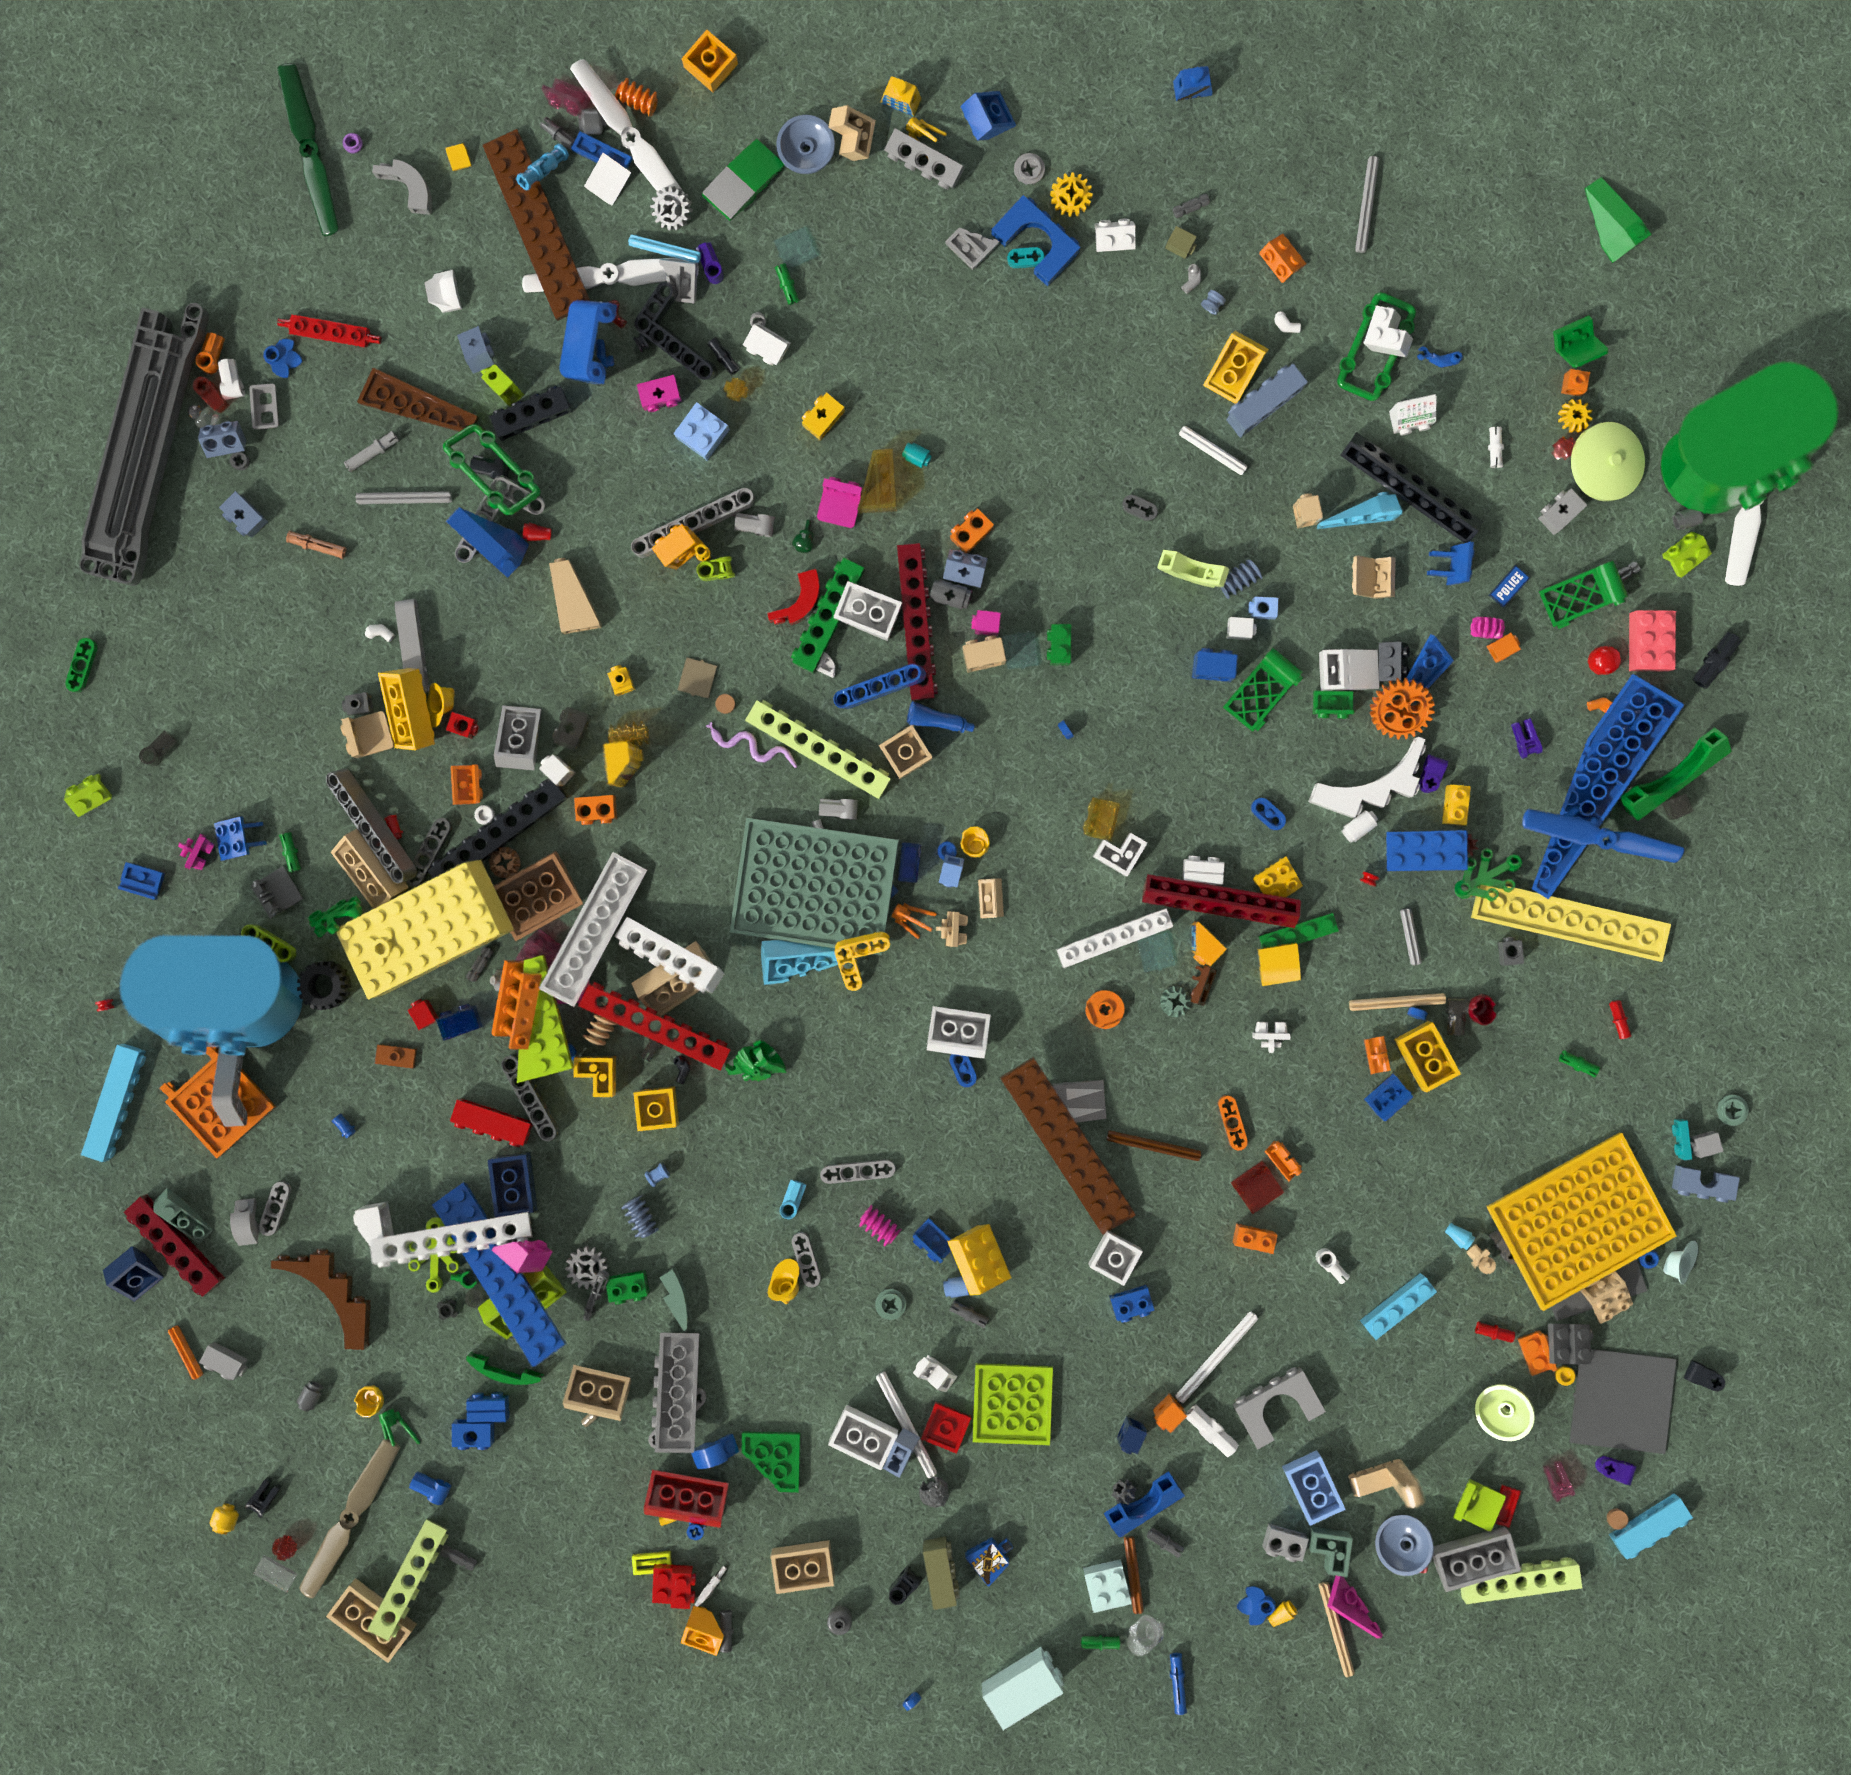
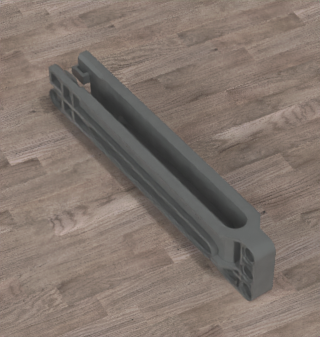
(139, 444)

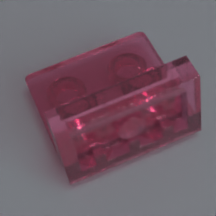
(566, 96)
(538, 945)

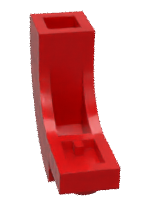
(804, 605)

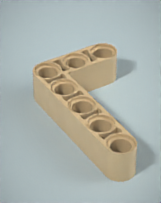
(1386, 1476)

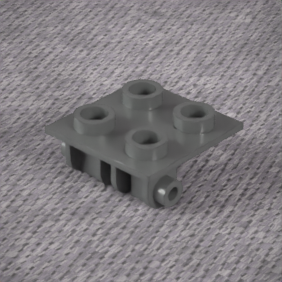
(276, 892)

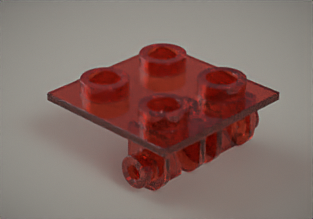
(1257, 1187)

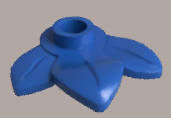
(285, 357)
(1253, 1604)

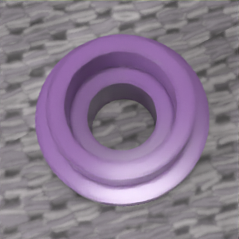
(348, 139)

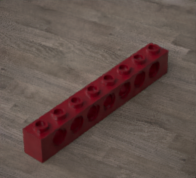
(905, 554)
(1221, 901)

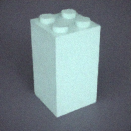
(1022, 1687)

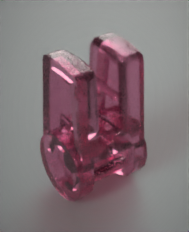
(1563, 1487)

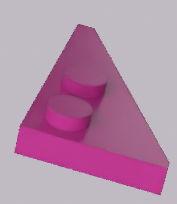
(1348, 1604)

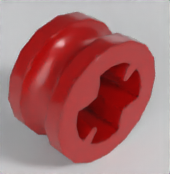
(1369, 879)
(105, 1005)

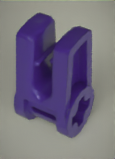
(1522, 743)

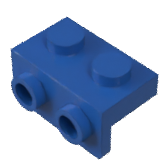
(1388, 1098)
(933, 1240)

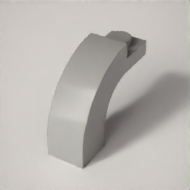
(419, 193)

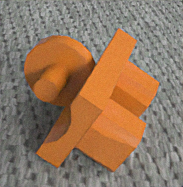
(1377, 1055)

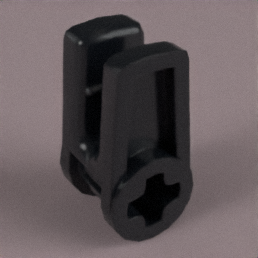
(258, 1503)

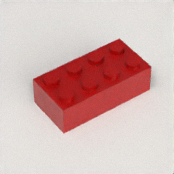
(686, 1498)

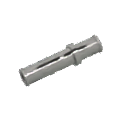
(371, 451)

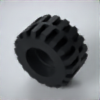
(309, 991)

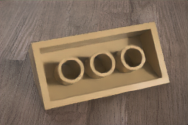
(366, 870)
(666, 991)

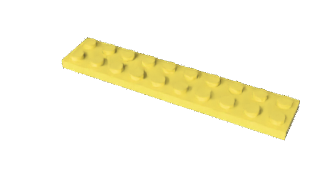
(1574, 922)

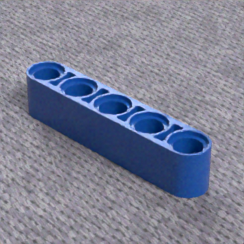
(888, 686)

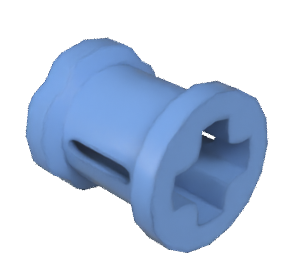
(657, 1174)

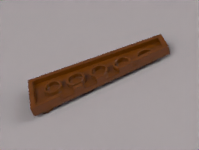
(402, 399)

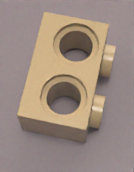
(1307, 511)

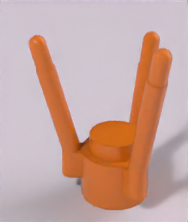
(902, 914)

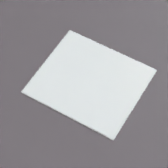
(607, 179)

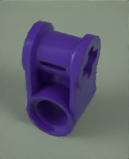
(1432, 770)
(1617, 1469)

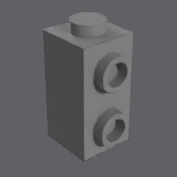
(223, 1361)

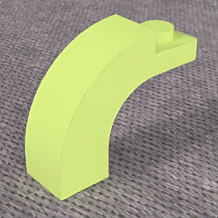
(1192, 570)

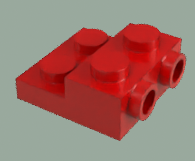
(673, 1585)

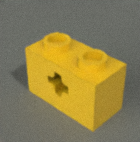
(833, 411)
(1456, 805)

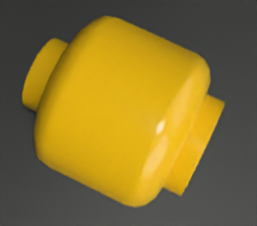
(224, 1519)

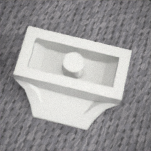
(443, 291)

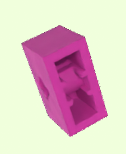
(649, 391)
(986, 623)

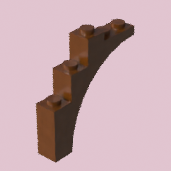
(338, 1288)

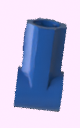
(435, 1490)

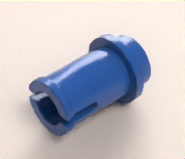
(344, 1126)

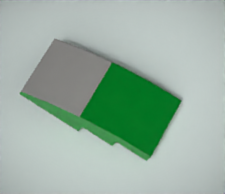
(743, 179)

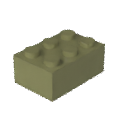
(941, 1572)

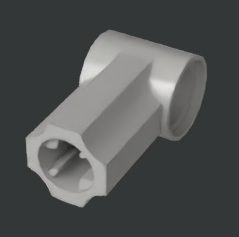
(758, 524)
(839, 808)

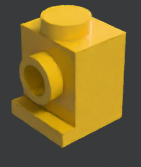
(621, 687)

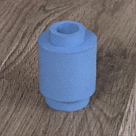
(955, 1287)

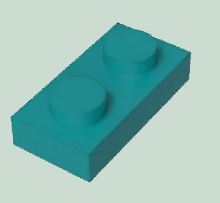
(1681, 1131)

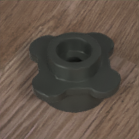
(443, 1314)

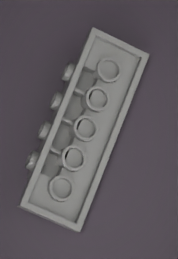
(676, 1393)

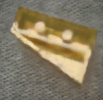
(879, 486)

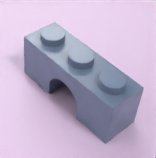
(1722, 1186)

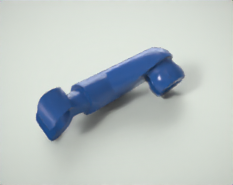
(1440, 361)

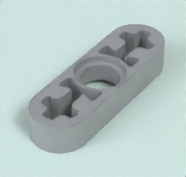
(275, 1193)
(815, 1272)

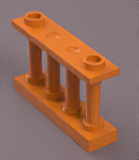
(516, 1004)

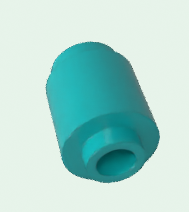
(917, 455)

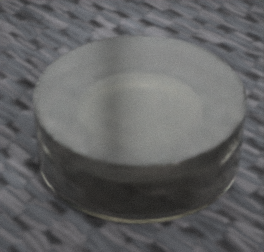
(475, 1297)

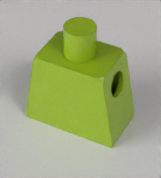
(501, 385)

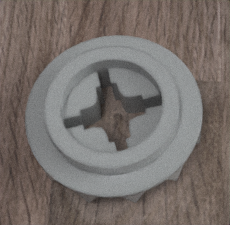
(1034, 161)

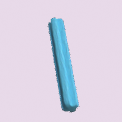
(664, 248)

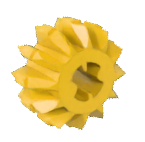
(1580, 421)

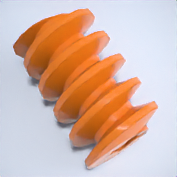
(637, 97)

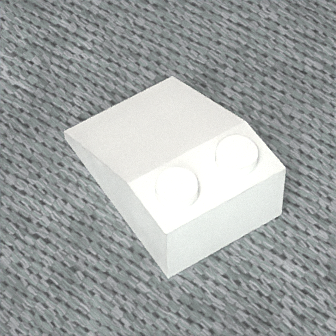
(868, 610)
(375, 1223)

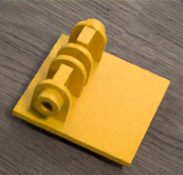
(1278, 879)

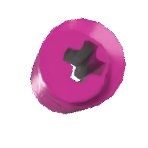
(879, 1226)

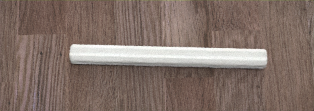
(1216, 1357)
(905, 1422)

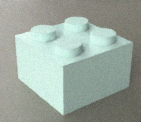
(1107, 1586)

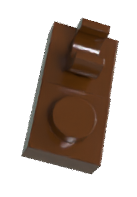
(1201, 991)

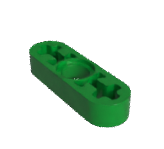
(73, 667)

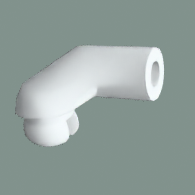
(379, 629)

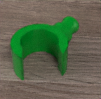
(461, 1278)

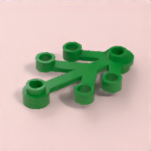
(1486, 878)
(341, 909)

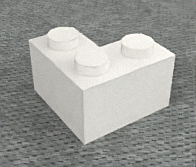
(1383, 333)
(1121, 859)

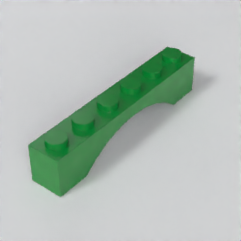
(1705, 754)

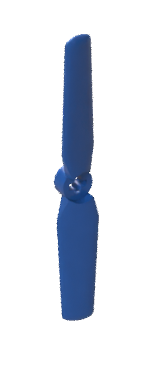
(1584, 832)

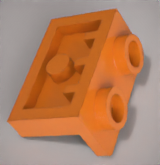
(1536, 1352)

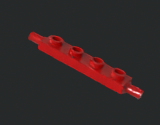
(329, 331)

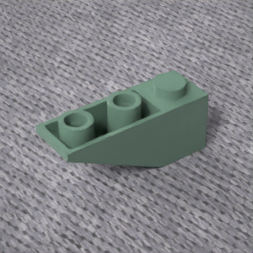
(181, 1215)

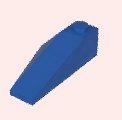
(496, 543)

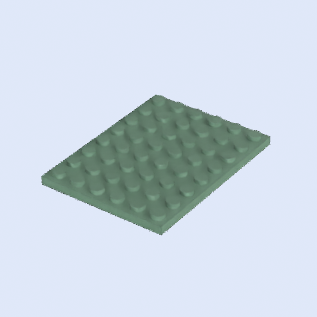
(812, 884)

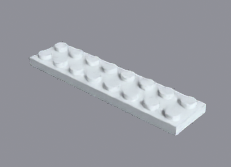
(593, 929)

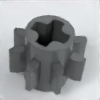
(1124, 1492)

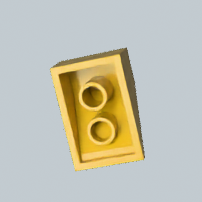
(1235, 367)

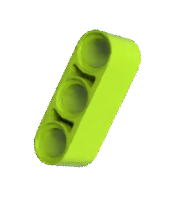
(278, 944)

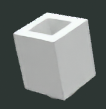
(1240, 628)

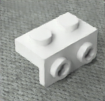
(1115, 235)

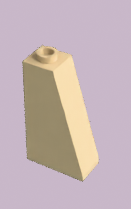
(572, 601)

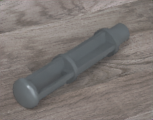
(596, 1294)

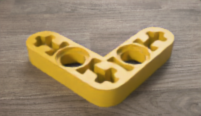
(853, 952)

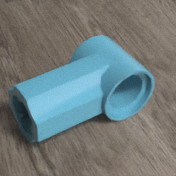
(792, 1197)

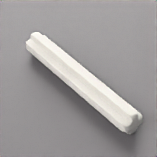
(1213, 450)

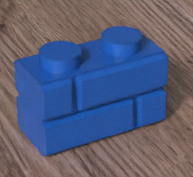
(487, 1408)

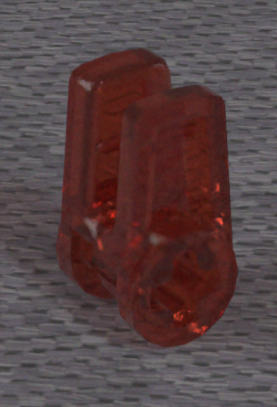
(210, 395)

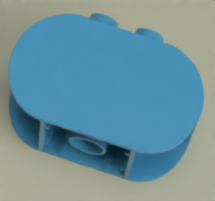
(211, 992)

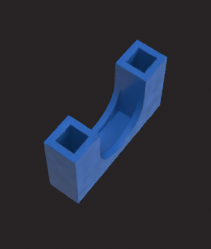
(1026, 215)

